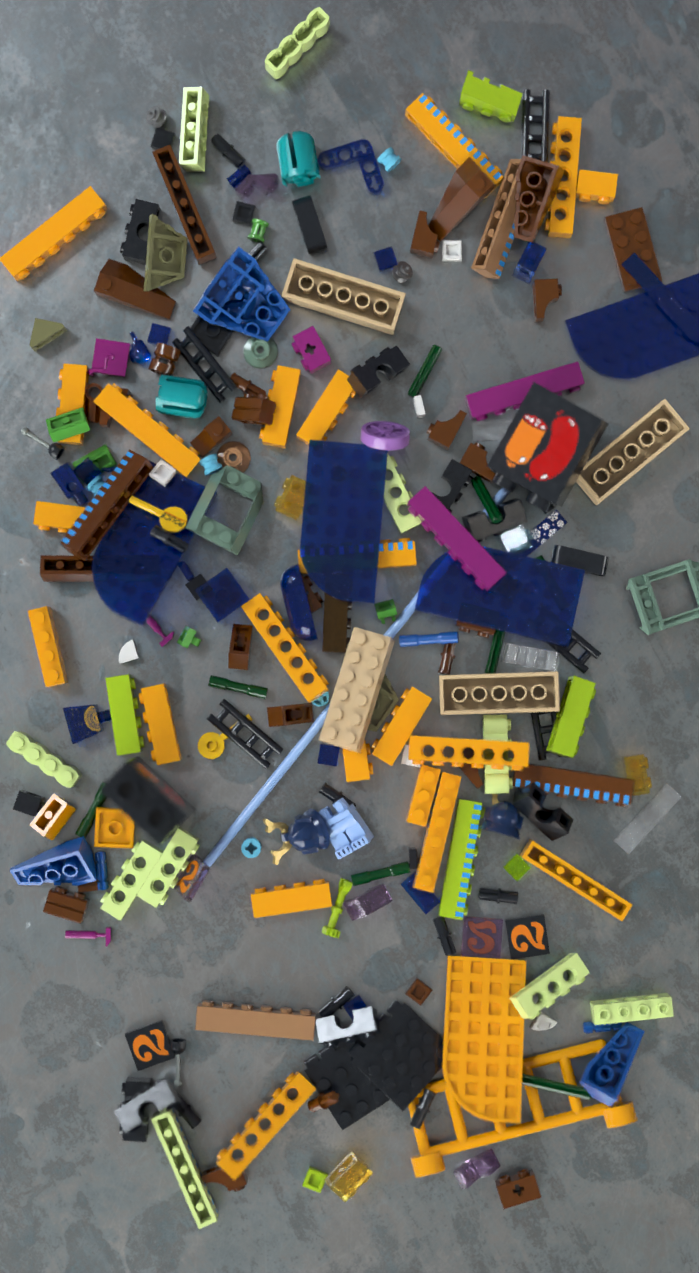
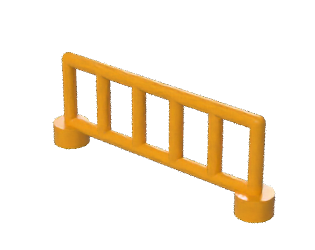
(431, 1157)

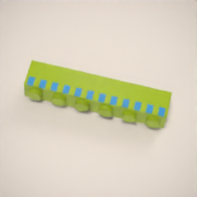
(460, 859)

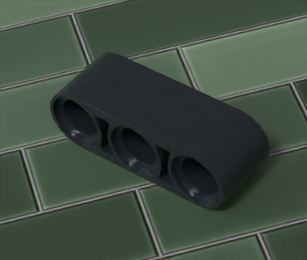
(309, 224)
(590, 562)

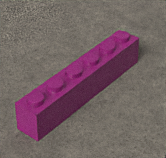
(511, 394)
(456, 538)

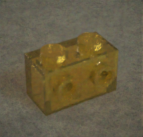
(292, 499)
(635, 768)
(348, 1176)

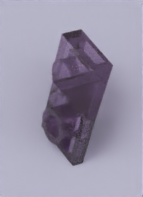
(264, 182)
(368, 902)
(476, 1167)

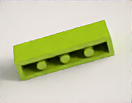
(124, 714)
(571, 717)

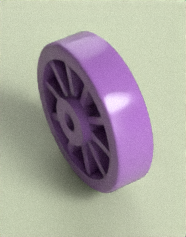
(385, 435)

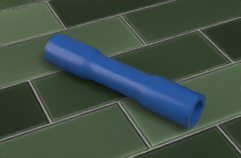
(442, 638)

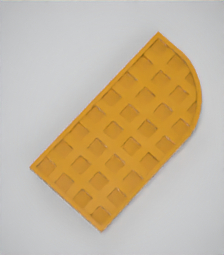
(484, 1036)

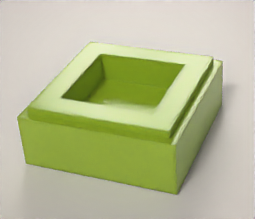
(314, 1179)

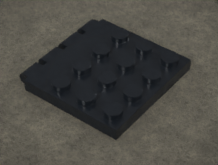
(401, 1056)
(336, 1073)

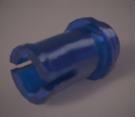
(240, 175)

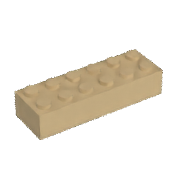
(343, 296)
(631, 451)
(357, 690)
(499, 693)

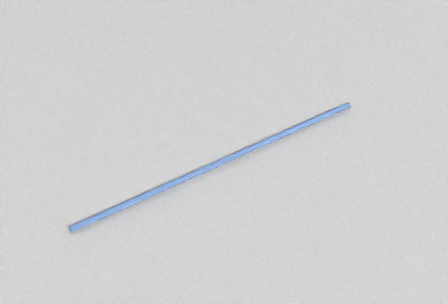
(307, 737)

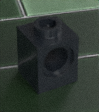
(29, 803)

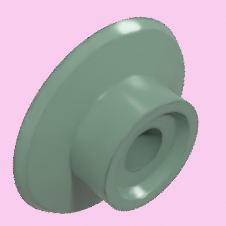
(260, 360)

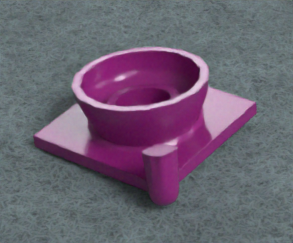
(110, 358)

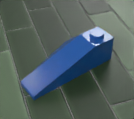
(65, 863)
(609, 1068)

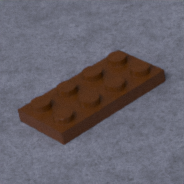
(627, 235)

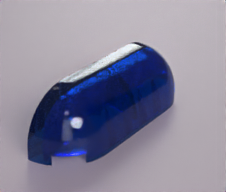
(297, 604)

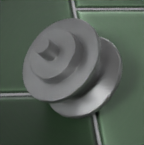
(156, 116)
(402, 272)

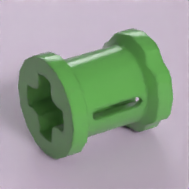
(262, 225)

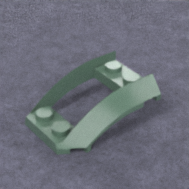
(215, 531)
(646, 601)

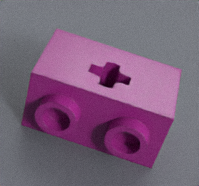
(310, 339)

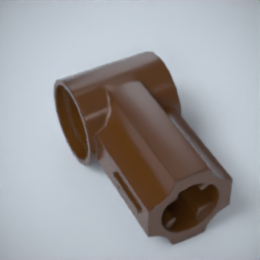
(92, 411)

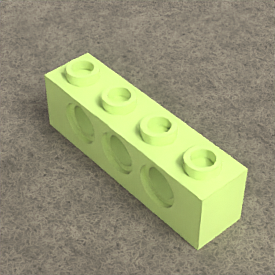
(194, 129)
(406, 522)
(148, 891)
(116, 907)
(524, 998)
(631, 1008)

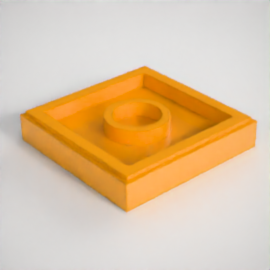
(113, 829)

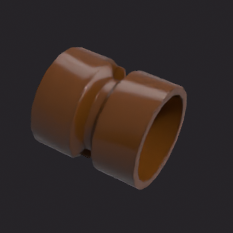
(167, 354)

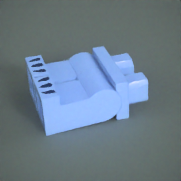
(345, 828)

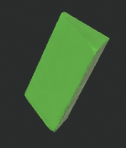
(67, 425)
(101, 457)

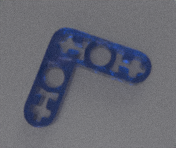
(361, 158)

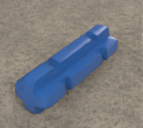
(101, 870)
(589, 1027)

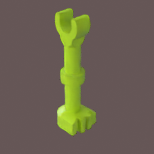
(330, 930)

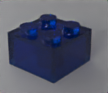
(222, 594)

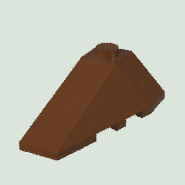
(536, 189)
(126, 286)

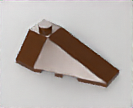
(462, 195)

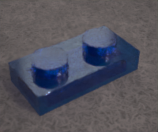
(424, 899)

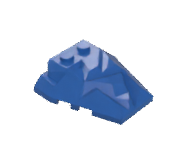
(243, 298)

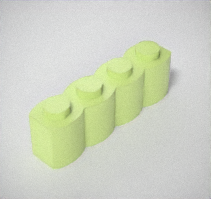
(299, 41)
(496, 729)
(40, 755)

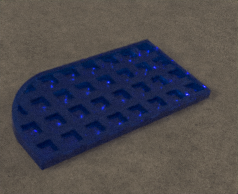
(635, 334)
(343, 518)
(133, 566)
(529, 601)

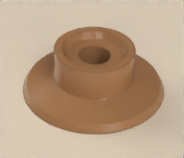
(234, 448)

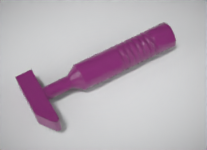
(157, 629)
(89, 935)

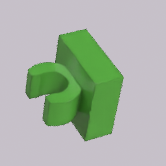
(385, 609)
(187, 637)

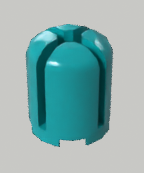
(297, 159)
(181, 396)

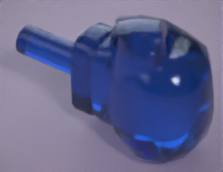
(139, 352)

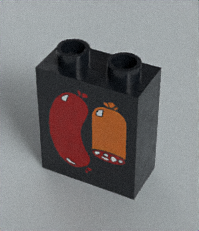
(546, 447)
(147, 800)

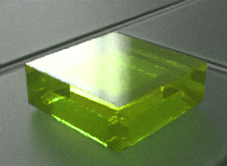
(516, 867)

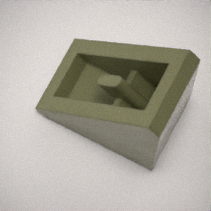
(44, 332)

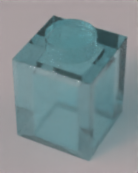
(517, 539)

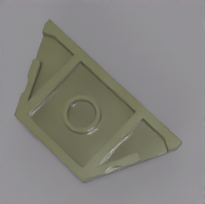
(164, 255)
(385, 703)

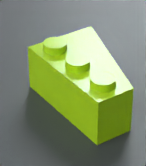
(489, 99)

